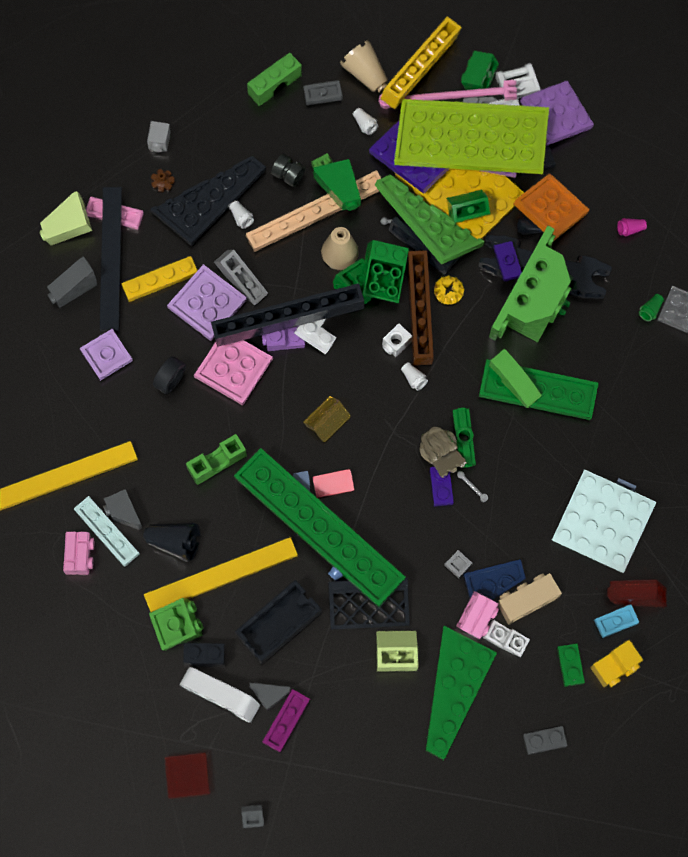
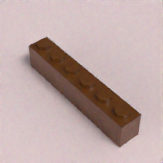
(420, 308)

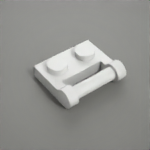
(524, 85)

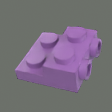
(283, 340)

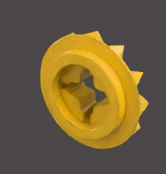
(451, 297)

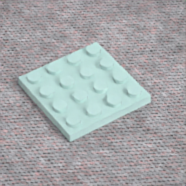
(604, 521)

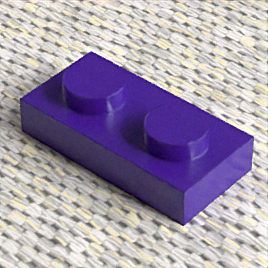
(441, 488)

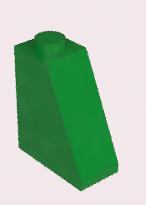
(339, 183)

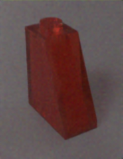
(638, 593)

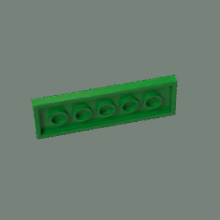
(559, 392)

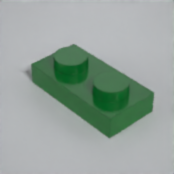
(570, 665)

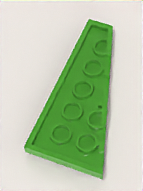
(428, 222)

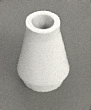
(365, 121)
(242, 215)
(414, 376)

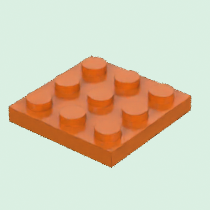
(551, 205)

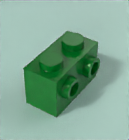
(479, 71)
(468, 206)

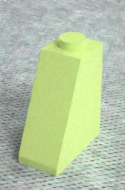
(66, 221)

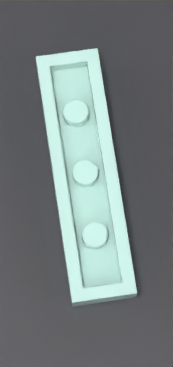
(106, 531)

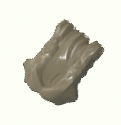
(440, 449)

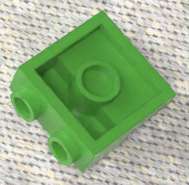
(176, 623)

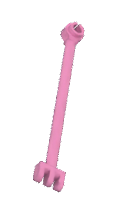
(506, 90)

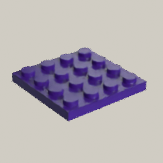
(419, 177)

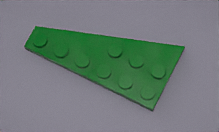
(458, 679)

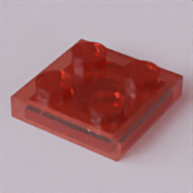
(187, 775)

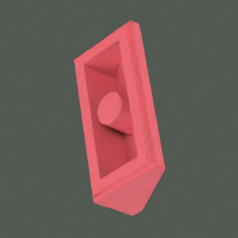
(333, 483)

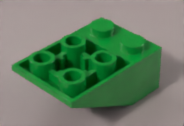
(384, 270)

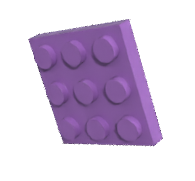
(565, 111)

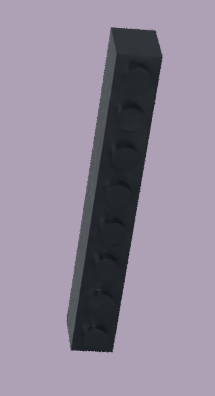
(288, 315)

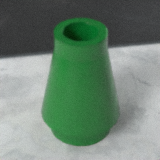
(651, 308)

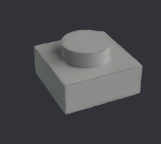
(458, 564)

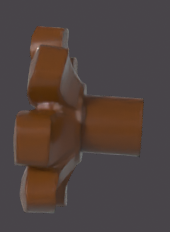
(162, 180)

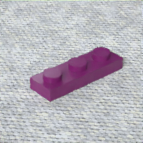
(286, 720)

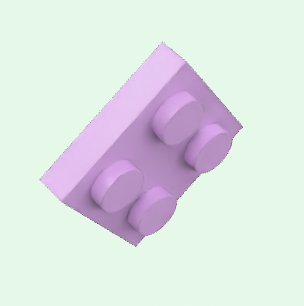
(106, 354)

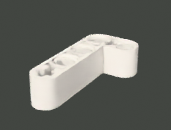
(220, 694)

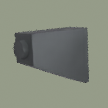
(72, 283)

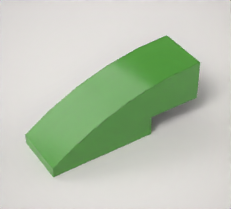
(515, 378)

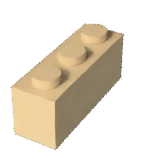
(528, 598)

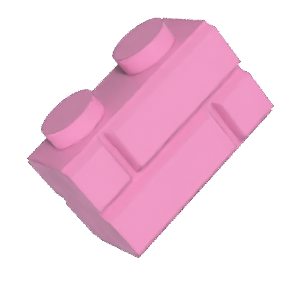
(77, 553)
(477, 615)

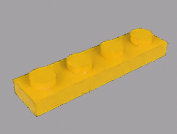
(159, 279)

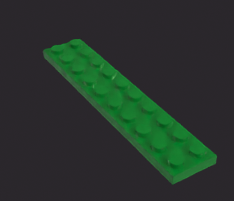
(319, 527)

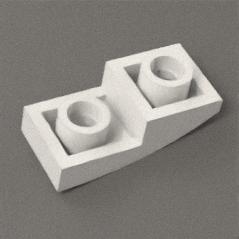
(506, 638)

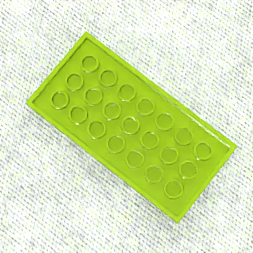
(472, 136)

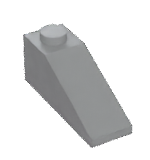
(241, 276)

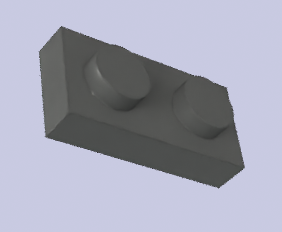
(322, 92)
(545, 740)

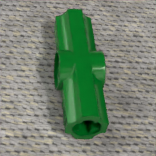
(462, 425)

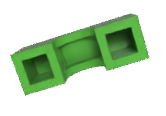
(284, 70)
(206, 466)

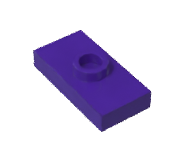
(507, 261)

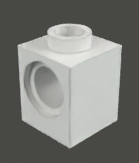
(396, 333)

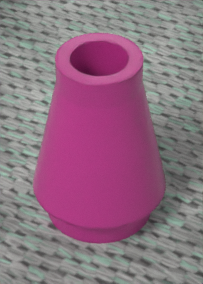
(630, 226)

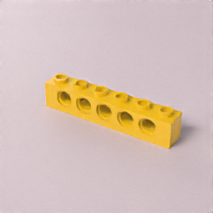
(420, 63)

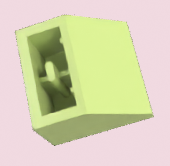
(397, 651)

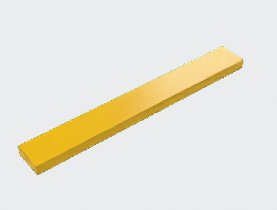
(67, 475)
(222, 574)

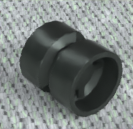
(288, 170)

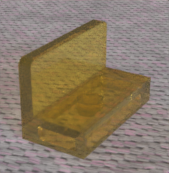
(327, 418)

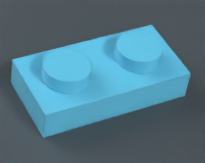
(616, 621)

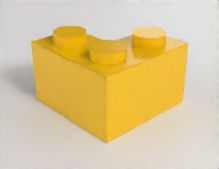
(619, 662)

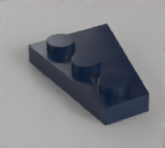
(495, 579)

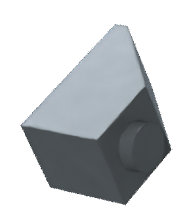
(122, 510)

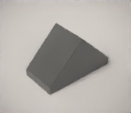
(269, 694)

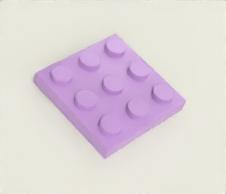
(205, 300)

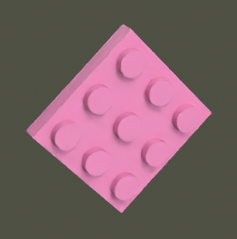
(234, 369)

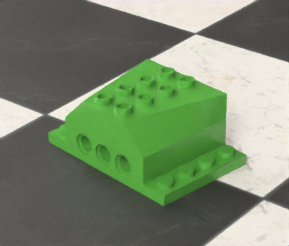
(536, 293)

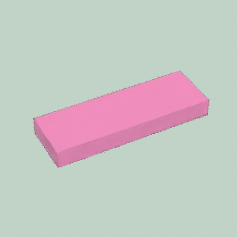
(130, 216)

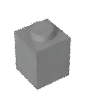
(159, 136)

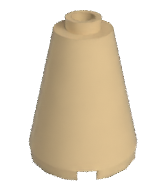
(366, 67)
(340, 249)

